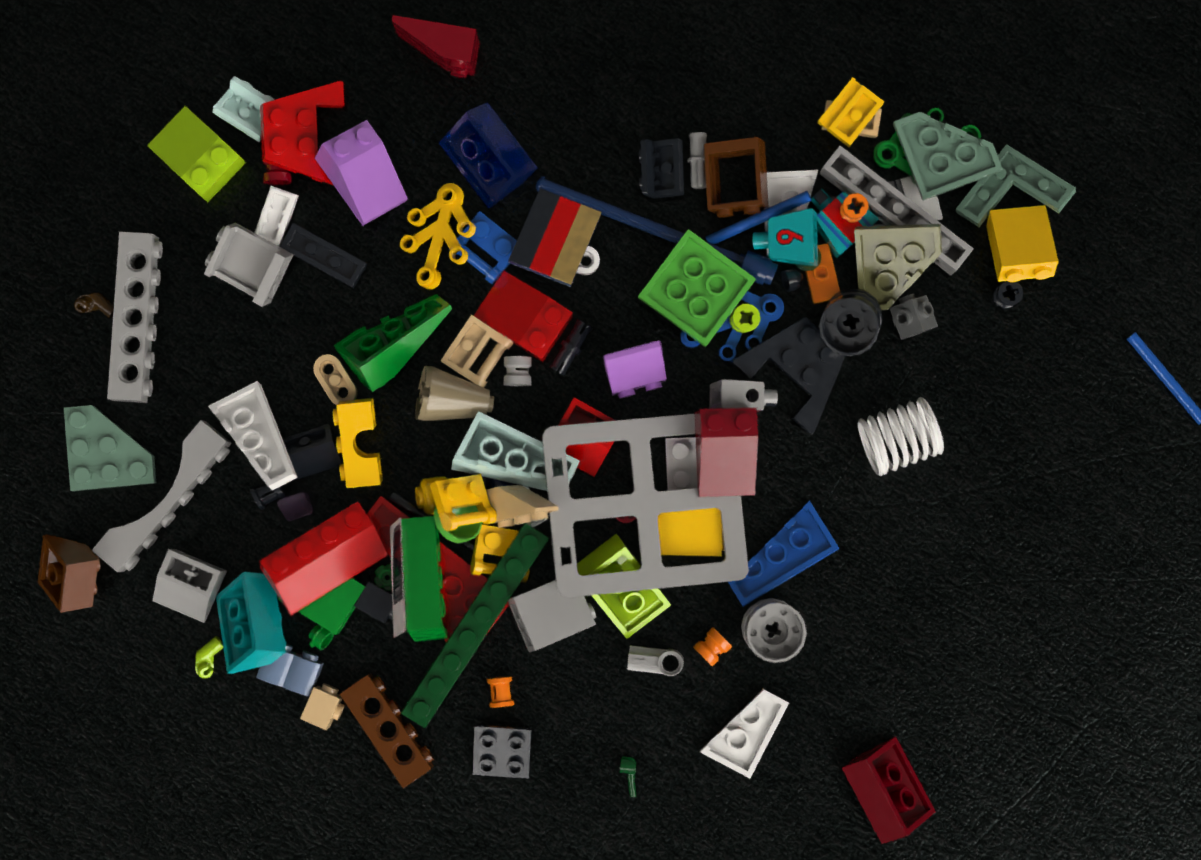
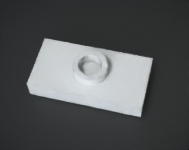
(276, 215)

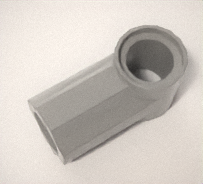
(651, 660)

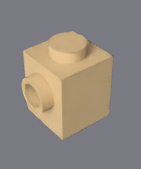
(323, 706)

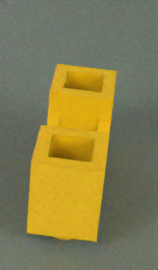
(359, 467)

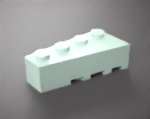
(506, 455)

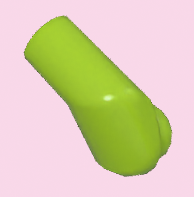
(205, 657)

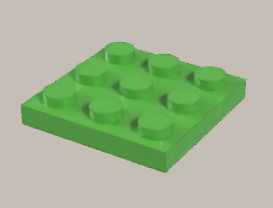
(696, 288)

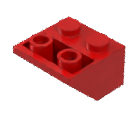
(590, 454)

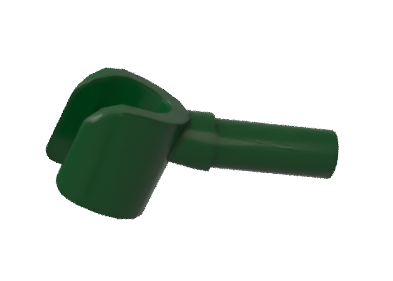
(628, 765)

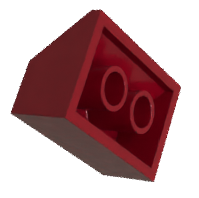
(889, 790)

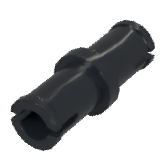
(571, 347)

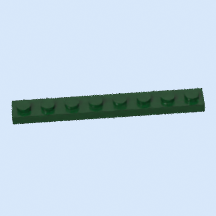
(474, 625)

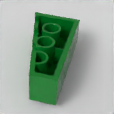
(422, 579)

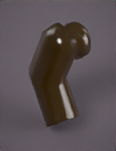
(94, 302)

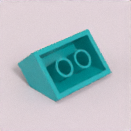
(250, 623)

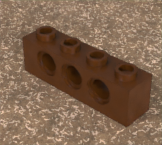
(403, 769)

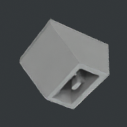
(188, 584)

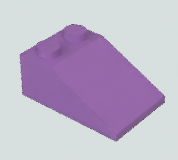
(362, 172)
(635, 369)

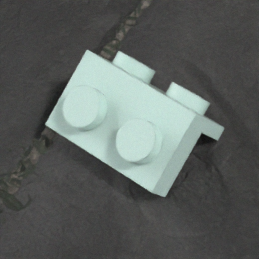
(242, 107)

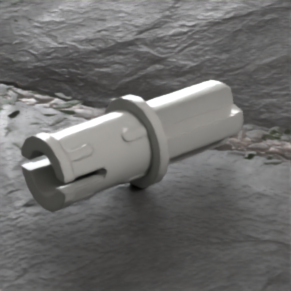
(697, 160)

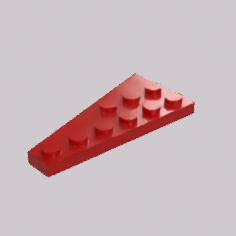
(459, 584)

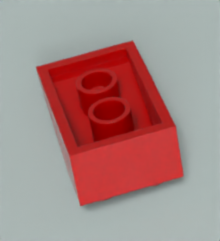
(524, 315)

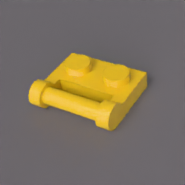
(462, 493)
(494, 542)

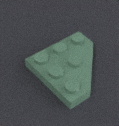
(943, 155)
(103, 453)

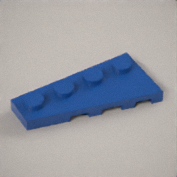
(792, 550)

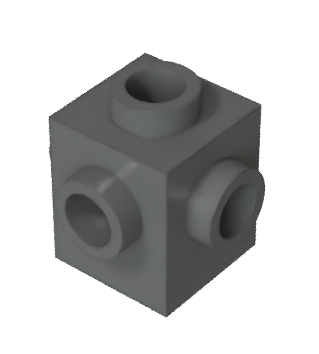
(913, 316)

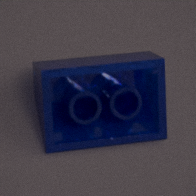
(487, 154)

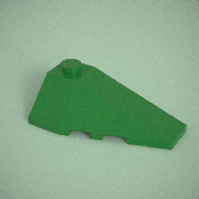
(383, 350)

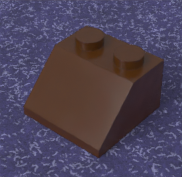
(68, 573)

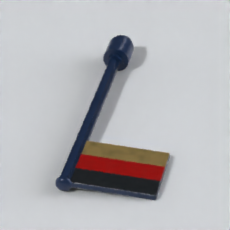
(564, 223)

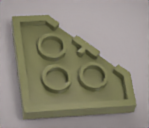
(894, 258)

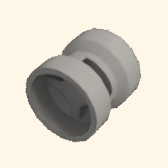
(520, 376)

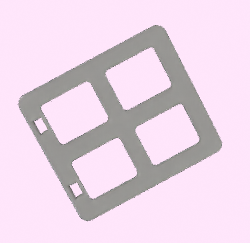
(643, 504)

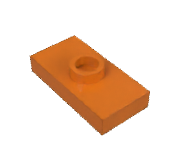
(823, 279)

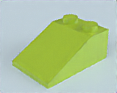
(196, 154)
(626, 609)

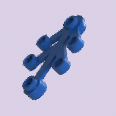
(734, 337)

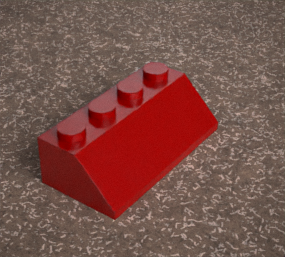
(323, 558)

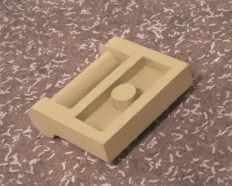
(468, 347)

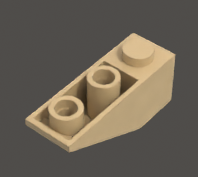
(518, 505)

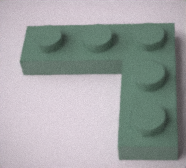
(1022, 173)

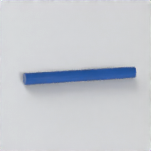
(758, 218)
(1165, 377)

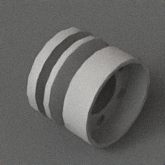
(779, 645)

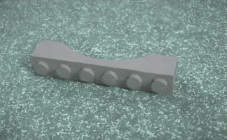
(199, 453)

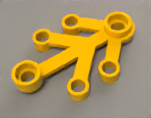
(439, 231)

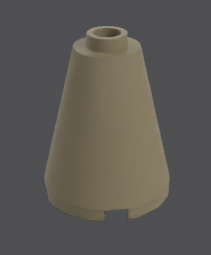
(449, 397)

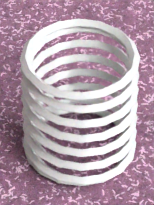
(920, 427)

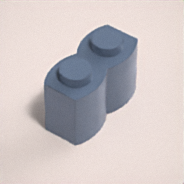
(293, 671)

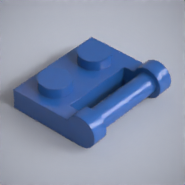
(493, 241)

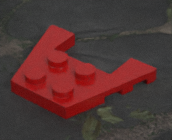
(291, 129)

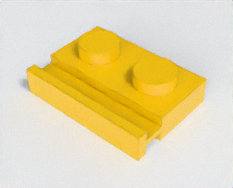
(850, 112)

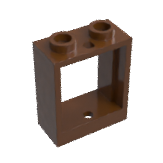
(735, 148)

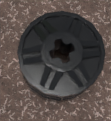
(844, 335)

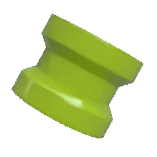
(739, 321)

